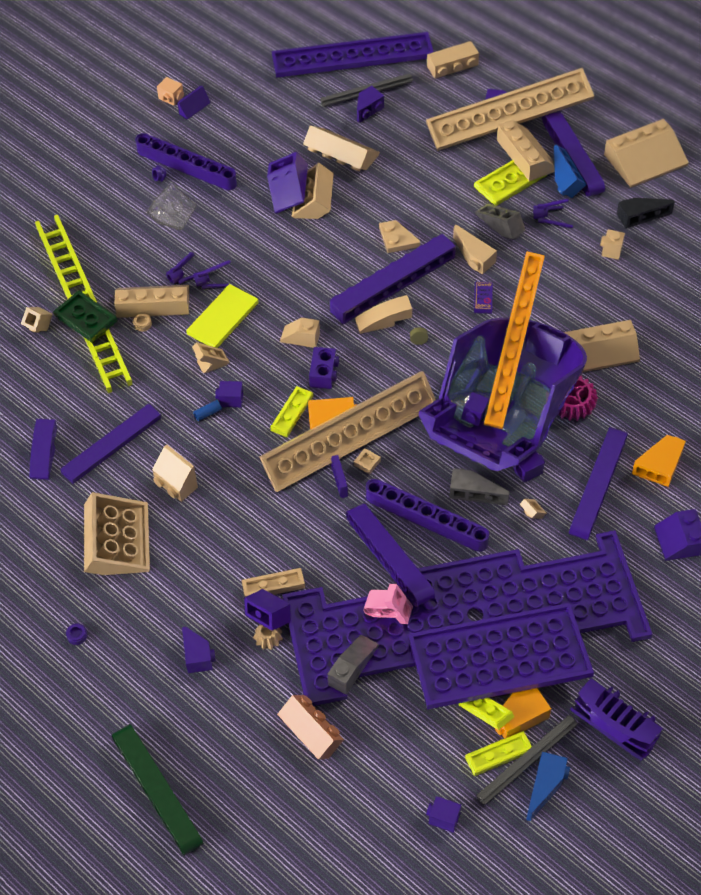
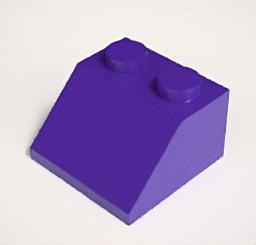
(680, 535)

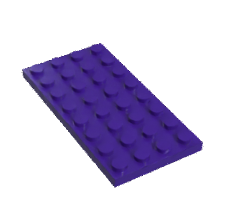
(499, 655)

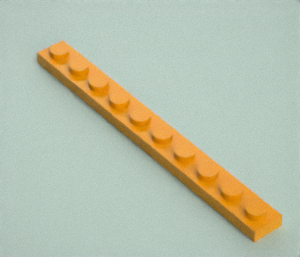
(514, 340)

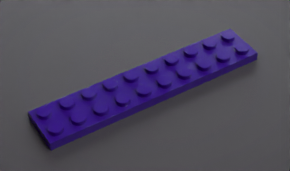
(351, 54)

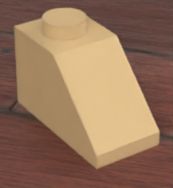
(302, 332)

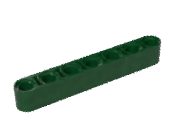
(157, 789)

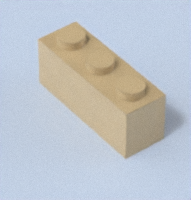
(452, 59)

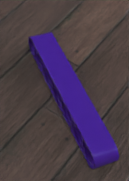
(564, 137)
(186, 161)
(598, 483)
(433, 521)
(390, 555)

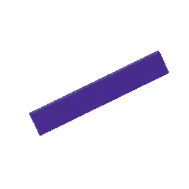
(110, 443)

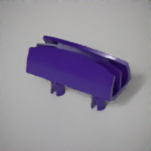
(617, 719)

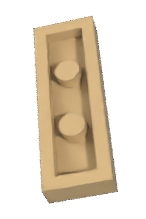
(275, 583)

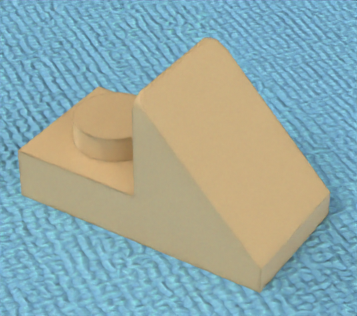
(209, 357)

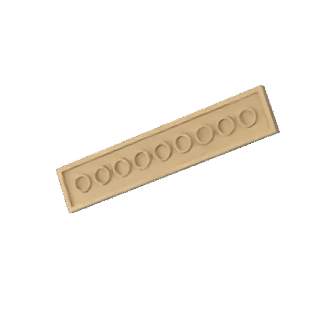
(516, 105)
(347, 431)

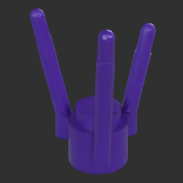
(541, 211)
(175, 274)
(202, 277)

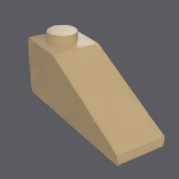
(476, 252)

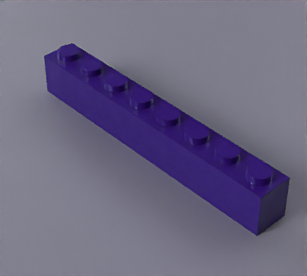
(392, 278)

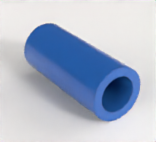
(207, 410)

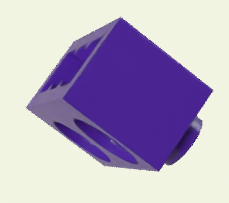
(322, 368)

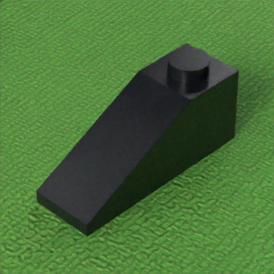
(641, 210)

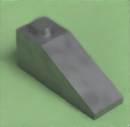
(502, 220)
(474, 487)
(351, 664)

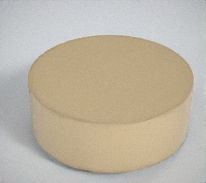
(142, 322)

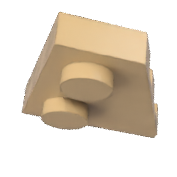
(397, 237)

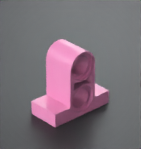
(389, 604)

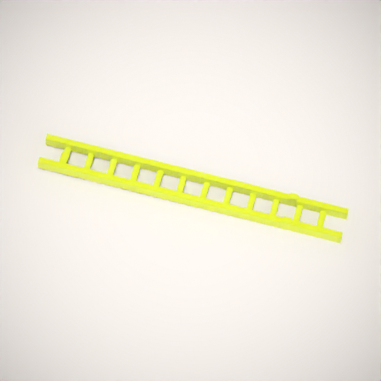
(88, 292)

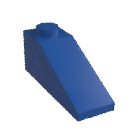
(566, 173)
(549, 779)

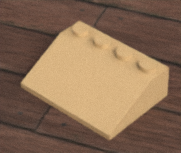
(645, 153)
(115, 535)

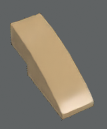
(384, 315)

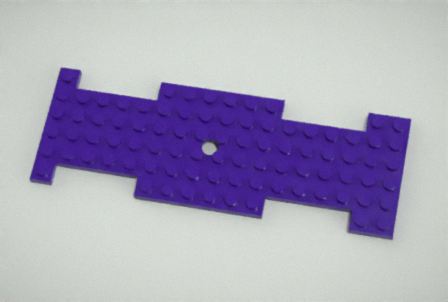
(494, 584)

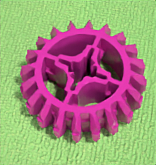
(573, 406)

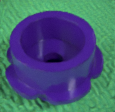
(158, 173)

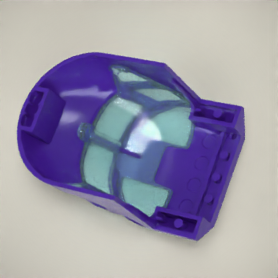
(543, 380)

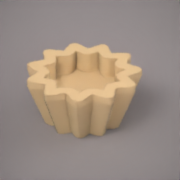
(266, 637)

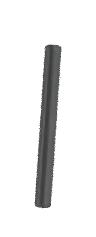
(354, 93)
(526, 760)

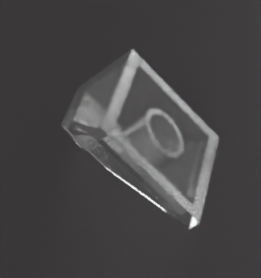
(172, 208)

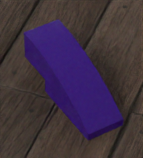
(42, 449)

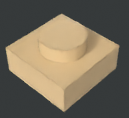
(367, 461)
(533, 509)

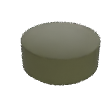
(418, 336)

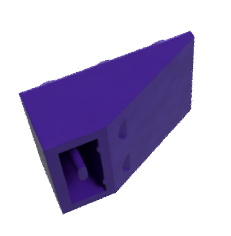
(287, 181)

